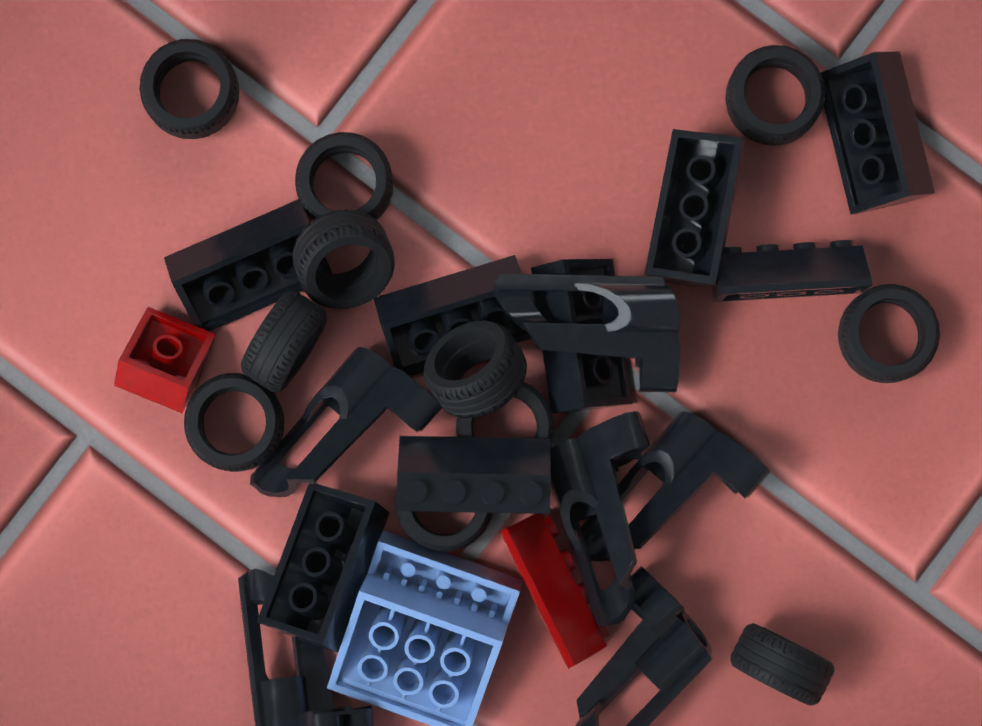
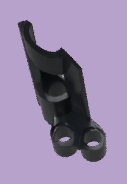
(637, 317)
(360, 395)
(684, 460)
(588, 486)
(663, 647)
(295, 699)

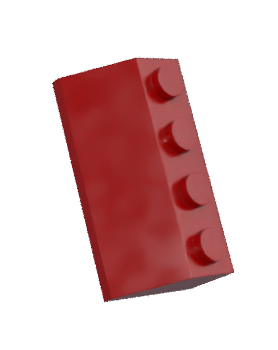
(553, 588)

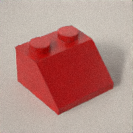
(164, 359)

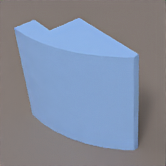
(424, 633)

